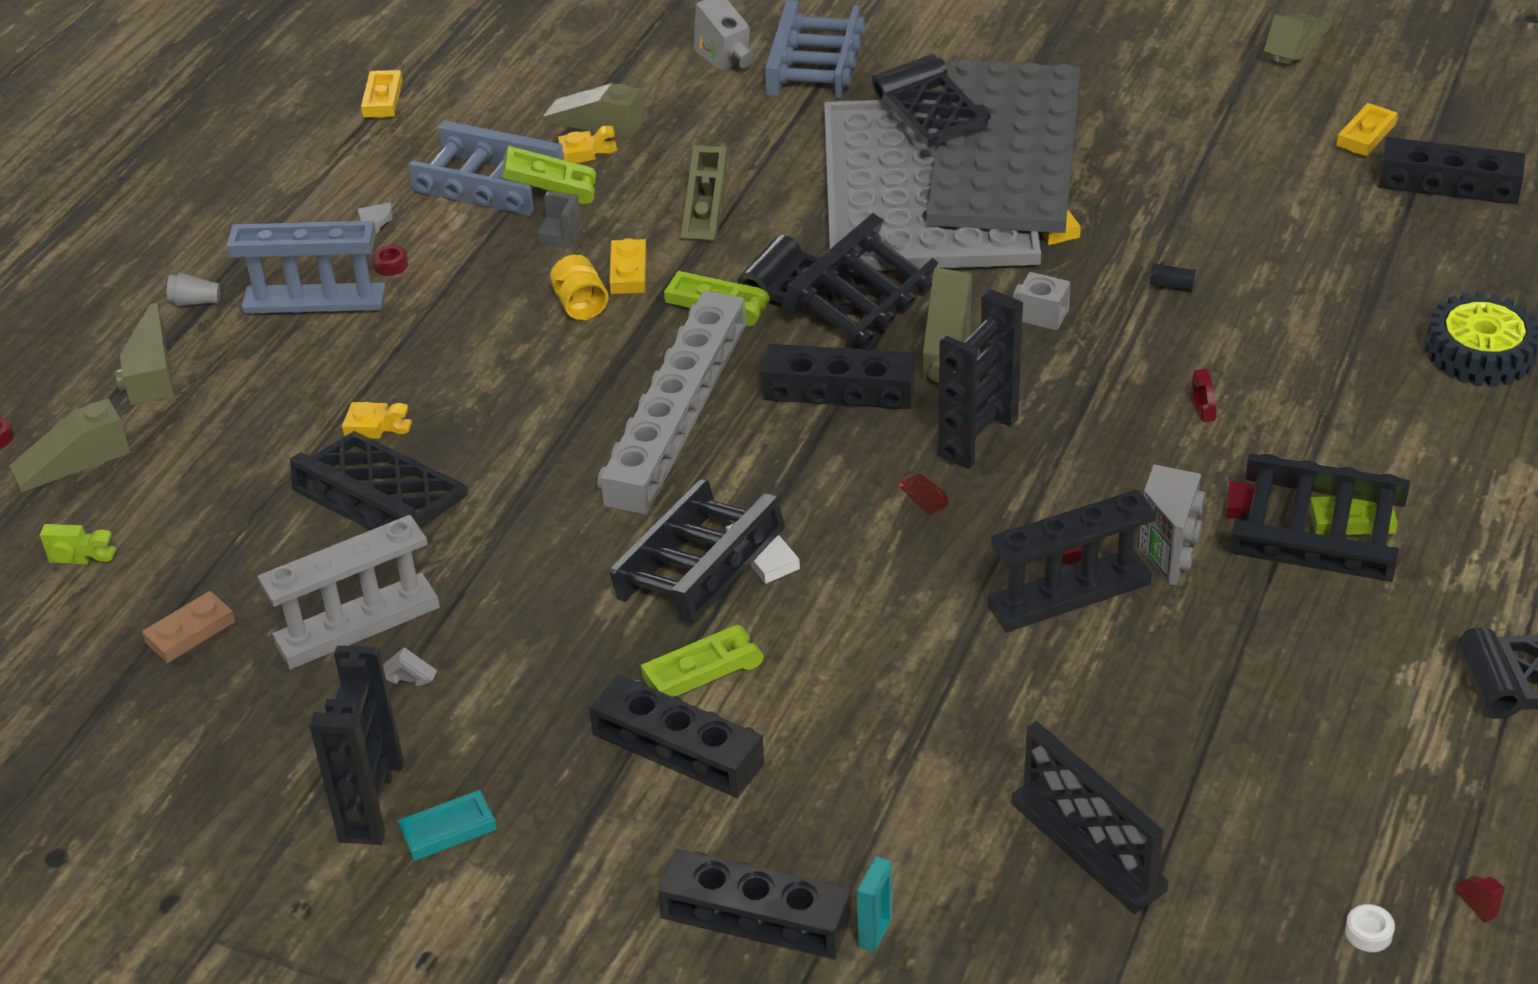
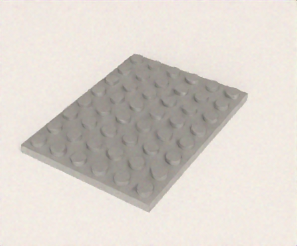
(889, 171)

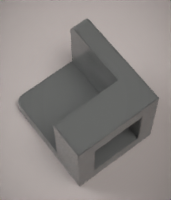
(561, 221)

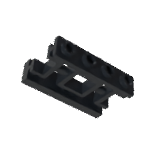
(357, 745)

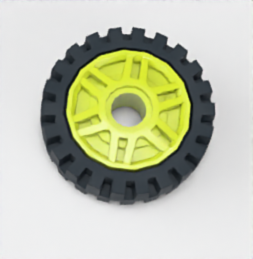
(1482, 339)

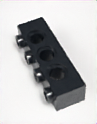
(1452, 170)
(839, 376)
(677, 735)
(755, 903)

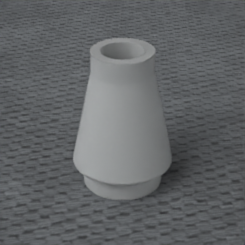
(190, 290)

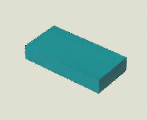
(446, 825)
(874, 904)

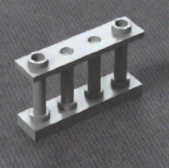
(361, 617)

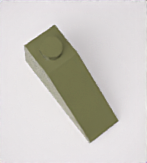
(1294, 36)
(599, 107)
(706, 193)
(947, 315)
(145, 361)
(74, 444)

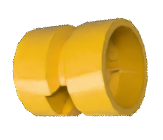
(579, 287)

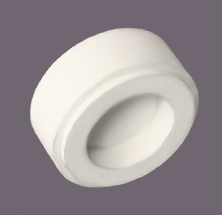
(1369, 928)

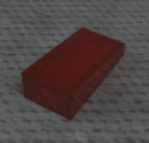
(925, 493)

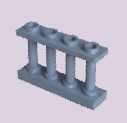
(789, 38)
(478, 147)
(300, 240)

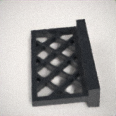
(367, 501)
(1092, 841)

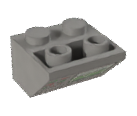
(1177, 502)

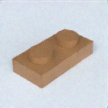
(188, 626)

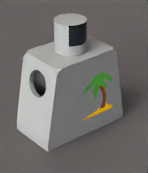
(721, 35)

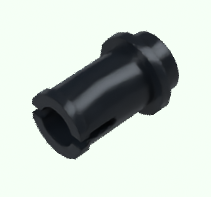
(1172, 277)

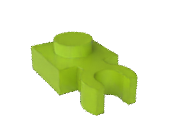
(72, 546)

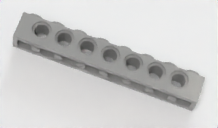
(672, 403)

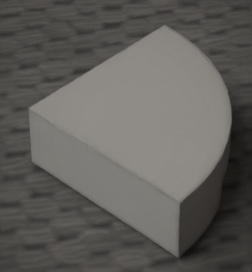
(378, 213)
(409, 668)

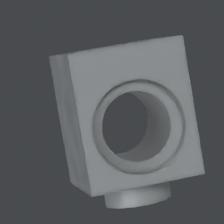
(1043, 300)

